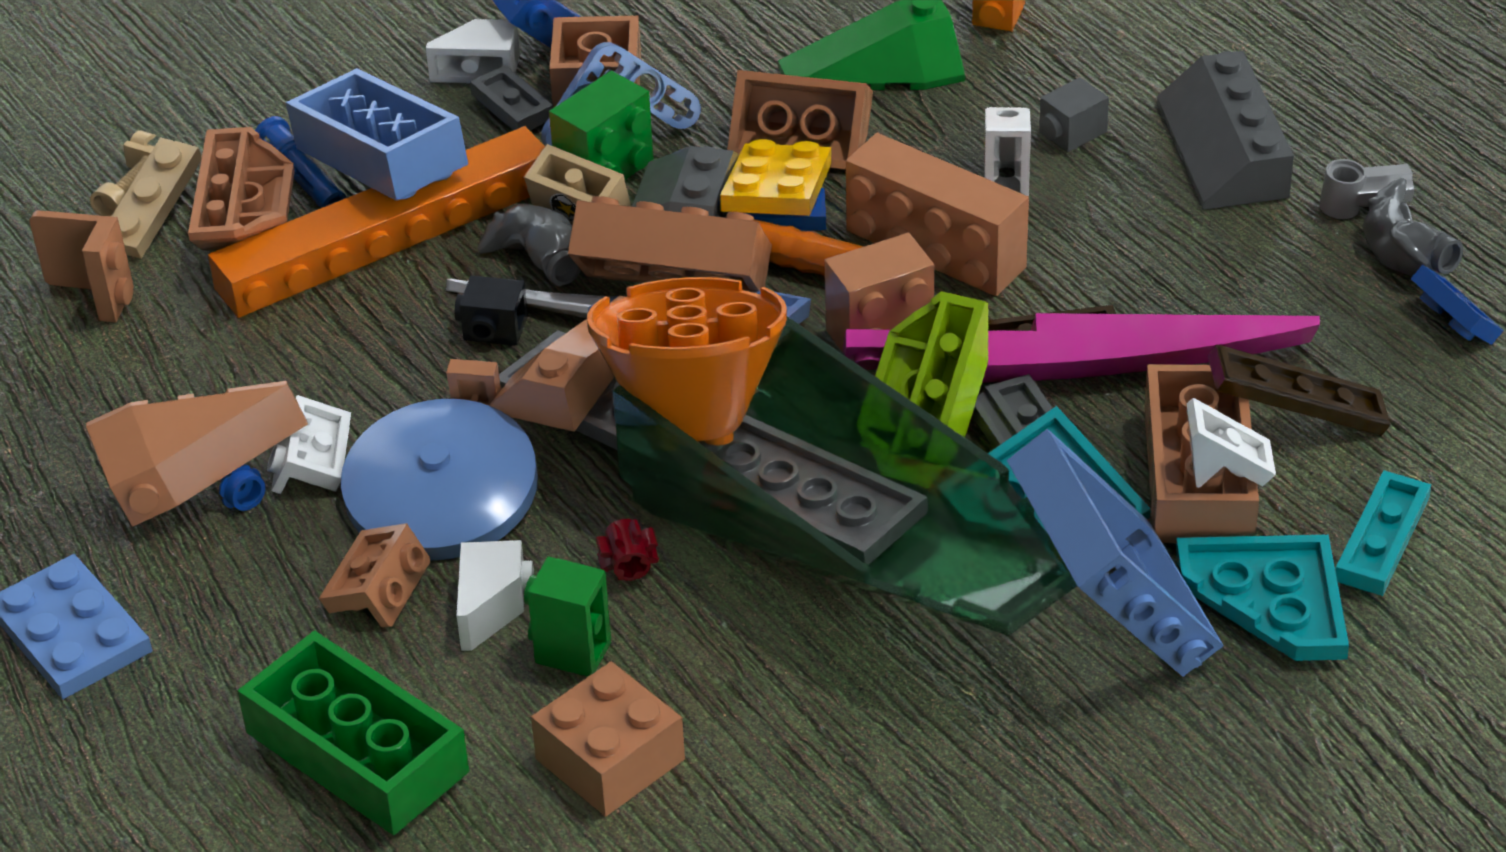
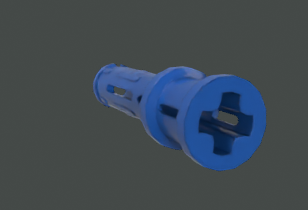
(307, 172)

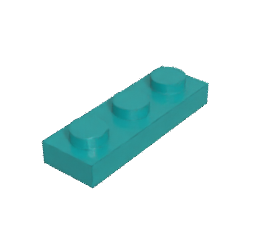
(1382, 533)

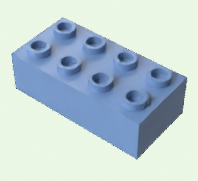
(377, 134)

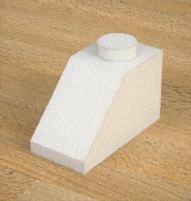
(473, 51)
(489, 589)

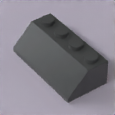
(1227, 133)

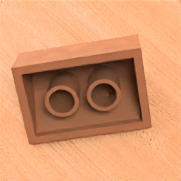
(800, 110)

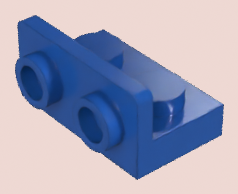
(534, 16)

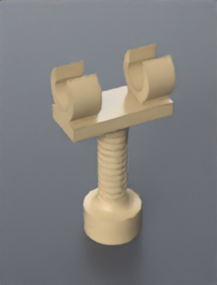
(109, 195)

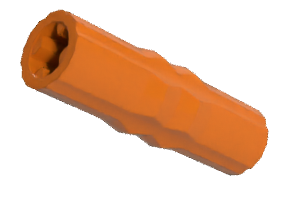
(802, 249)

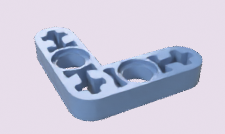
(631, 68)

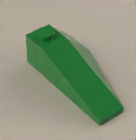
(893, 45)

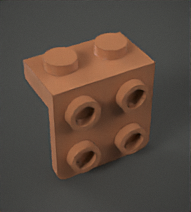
(87, 255)

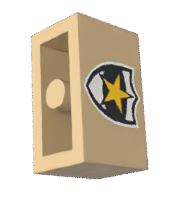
(563, 178)

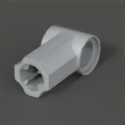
(1351, 185)

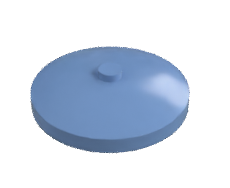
(444, 470)

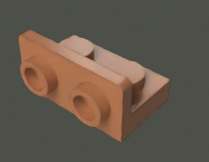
(377, 573)

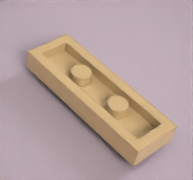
(155, 193)

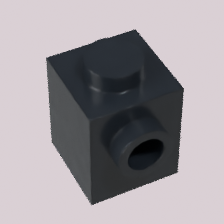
(492, 310)

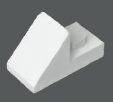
(1225, 442)

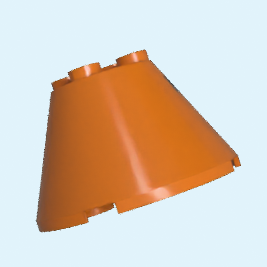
(690, 348)

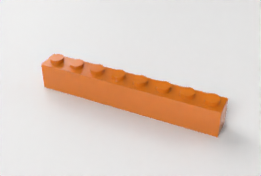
(370, 227)

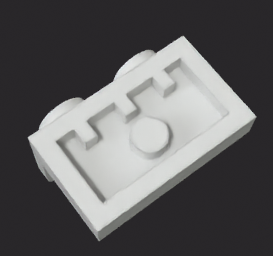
(315, 451)

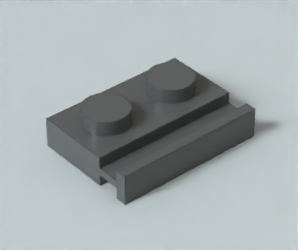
(1009, 408)

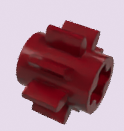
(627, 549)

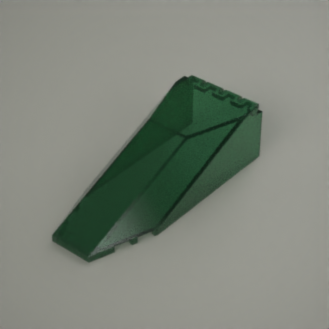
(968, 558)

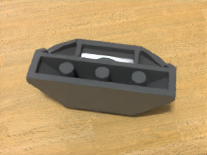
(688, 179)

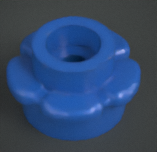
(242, 488)

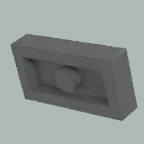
(511, 99)

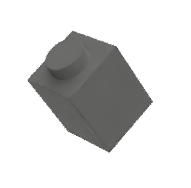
(1073, 114)

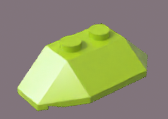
(939, 358)

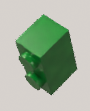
(568, 616)

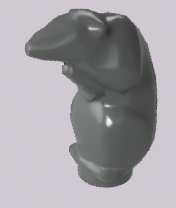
(538, 231)
(1403, 242)

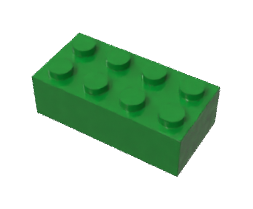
(354, 732)

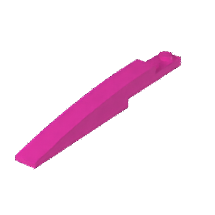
(1111, 343)

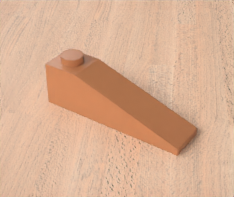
(558, 383)
(179, 447)

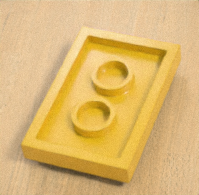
(776, 178)

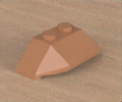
(239, 188)

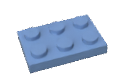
(70, 626)

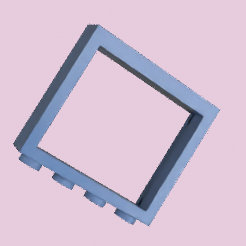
(1101, 530)

